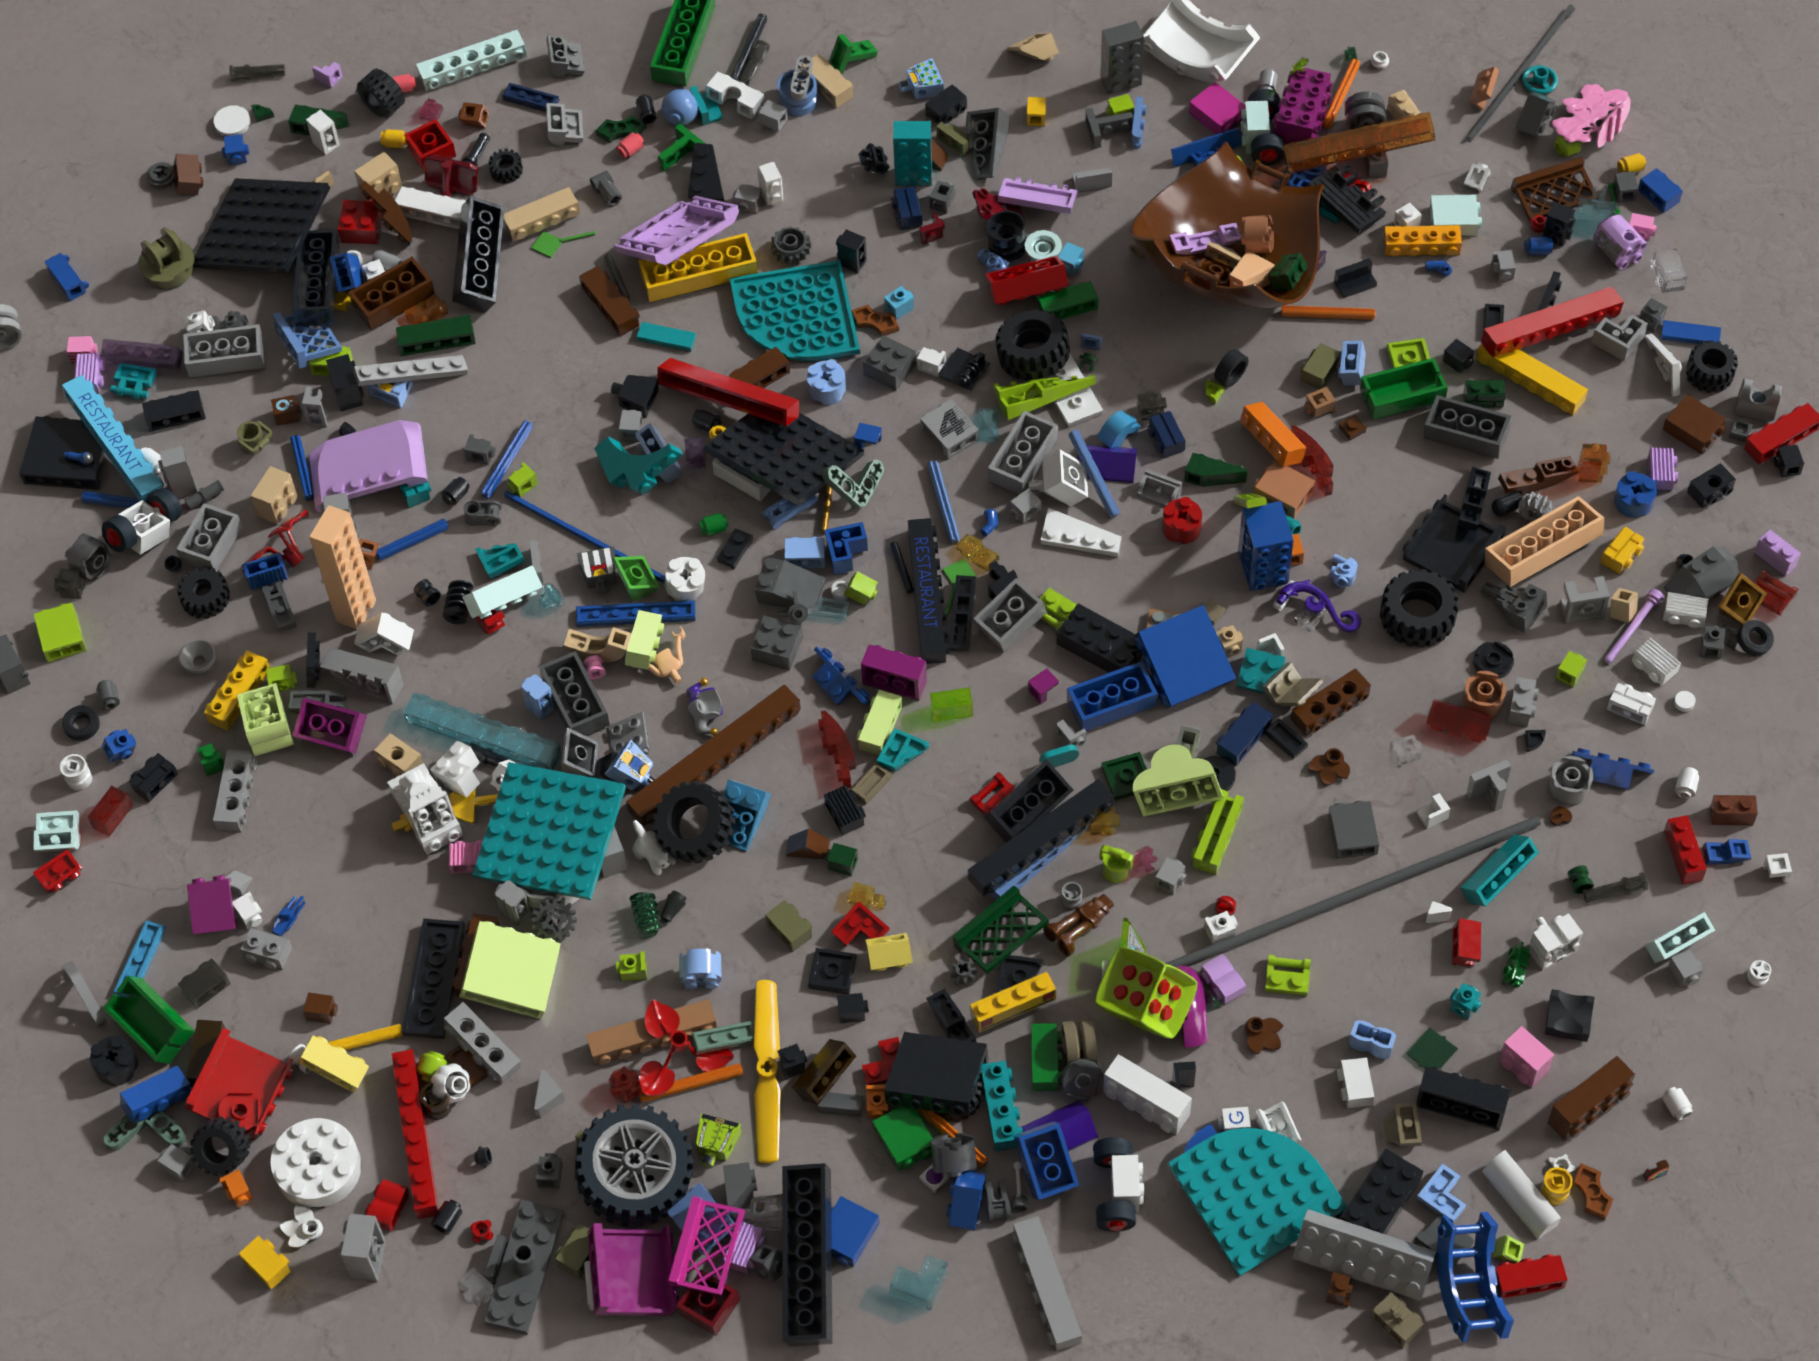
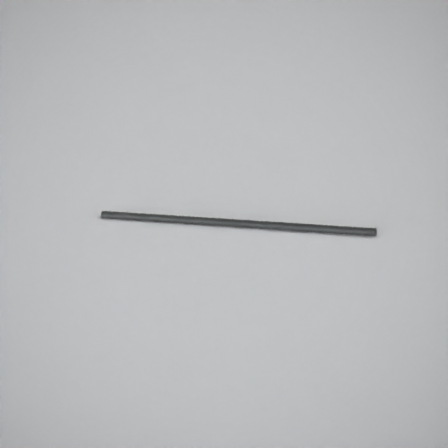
(1355, 892)

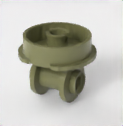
(166, 261)

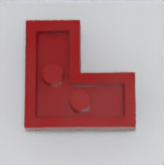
(859, 920)
(878, 1072)

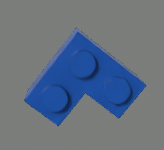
(842, 543)
(967, 1195)

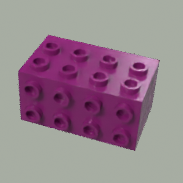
(1303, 105)

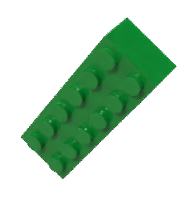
(681, 41)

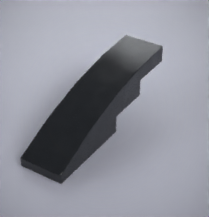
(1474, 498)
(962, 612)
(950, 1017)

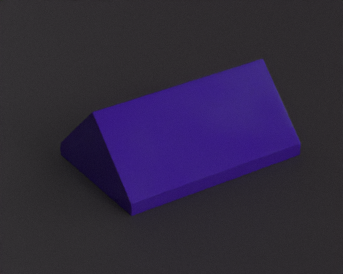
(1114, 463)
(1074, 1123)

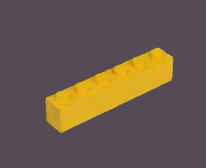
(1536, 378)

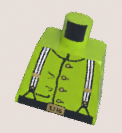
(716, 1139)

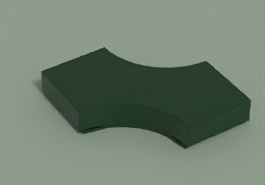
(612, 130)

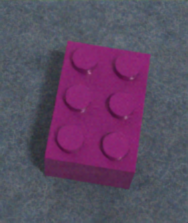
(894, 672)
(329, 725)

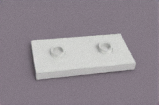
(1079, 405)

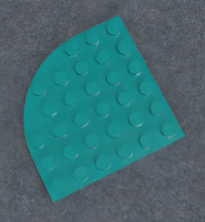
(798, 311)
(1254, 1191)

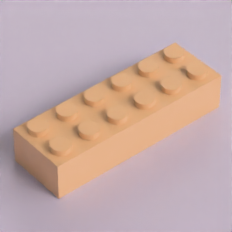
(1544, 541)

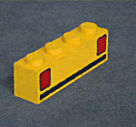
(1012, 1002)

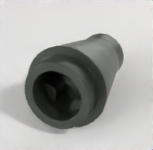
(672, 906)

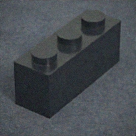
(173, 410)

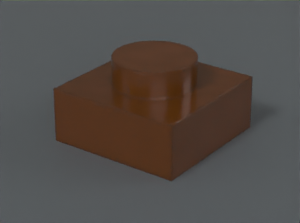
(1352, 427)

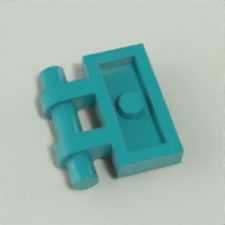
(133, 375)

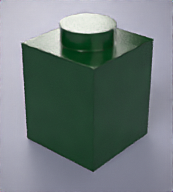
(842, 859)

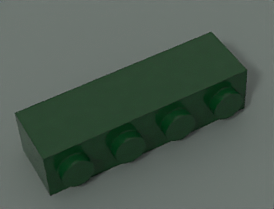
(435, 335)

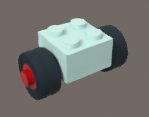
(1256, 136)

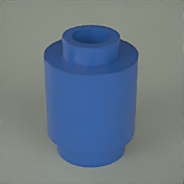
(1538, 245)

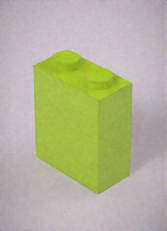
(60, 632)

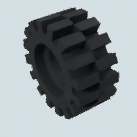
(507, 173)

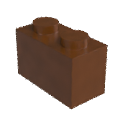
(187, 174)

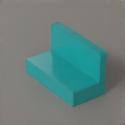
(707, 109)

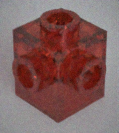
(624, 1084)

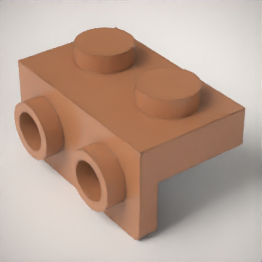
(1484, 87)

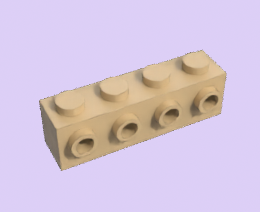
(541, 214)

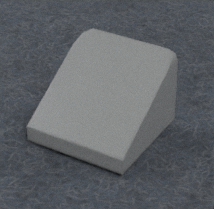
(239, 882)

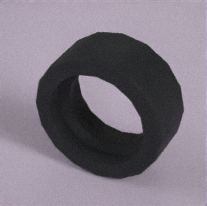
(1231, 368)

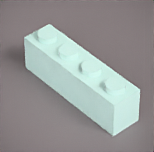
(501, 592)

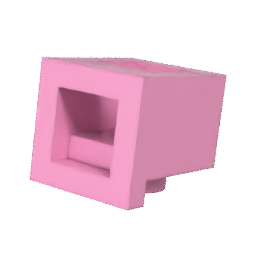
(1643, 225)

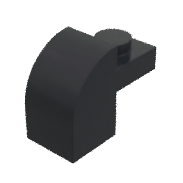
(1001, 578)

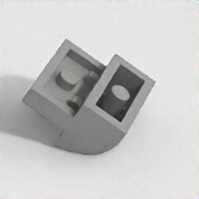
(563, 124)

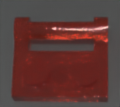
(1775, 599)

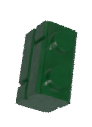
(1287, 272)
(1484, 393)

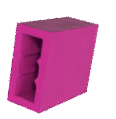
(1216, 109)

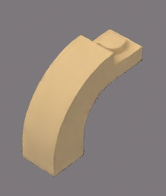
(608, 647)

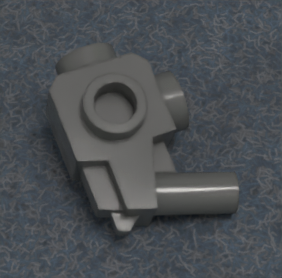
(232, 320)

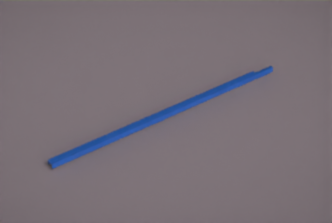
(569, 528)

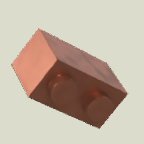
(1733, 810)

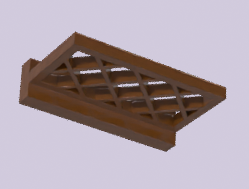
(1545, 177)

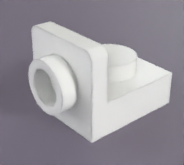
(1477, 176)

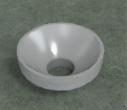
(194, 650)

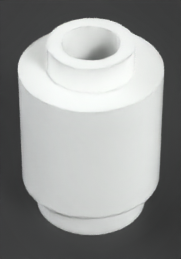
(152, 457)
(1687, 783)
(1677, 1103)

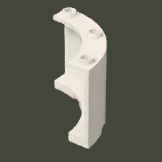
(1196, 44)

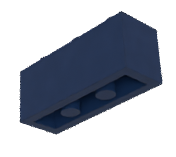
(1244, 733)

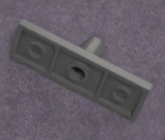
(524, 1267)

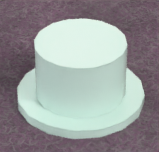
(1042, 245)

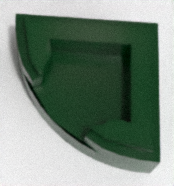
(261, 113)

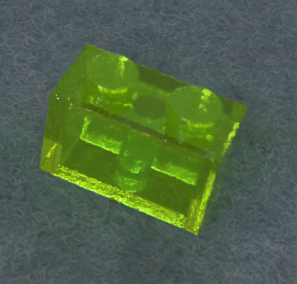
(951, 704)

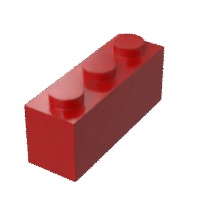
(1685, 849)
(1530, 1276)

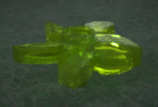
(1299, 65)

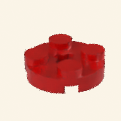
(247, 1102)

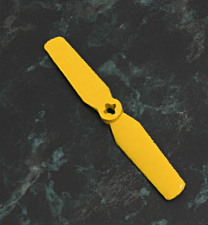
(767, 1092)

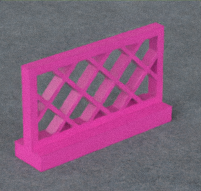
(688, 1240)

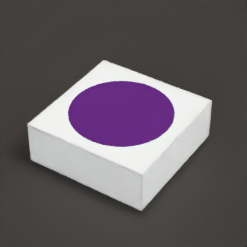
(933, 1180)

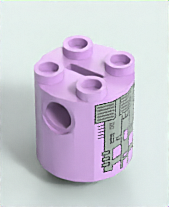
(1619, 241)

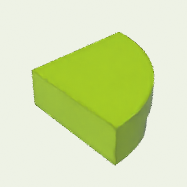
(1213, 391)

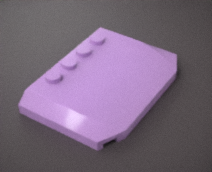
(677, 230)
(369, 461)

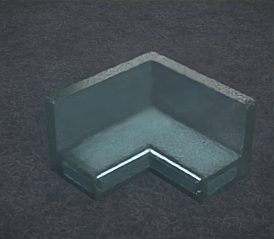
(922, 1287)

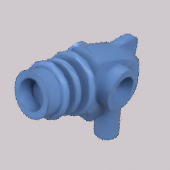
(991, 261)

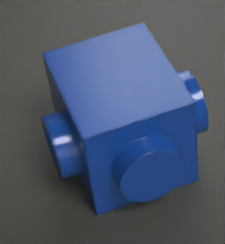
(235, 149)

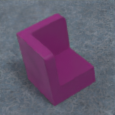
(1041, 684)

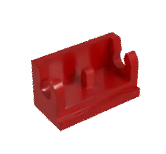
(1466, 942)

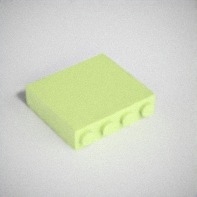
(510, 969)

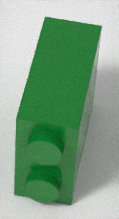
(903, 1137)

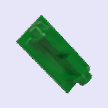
(1517, 957)

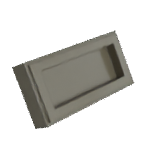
(871, 783)

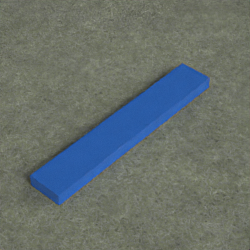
(626, 613)

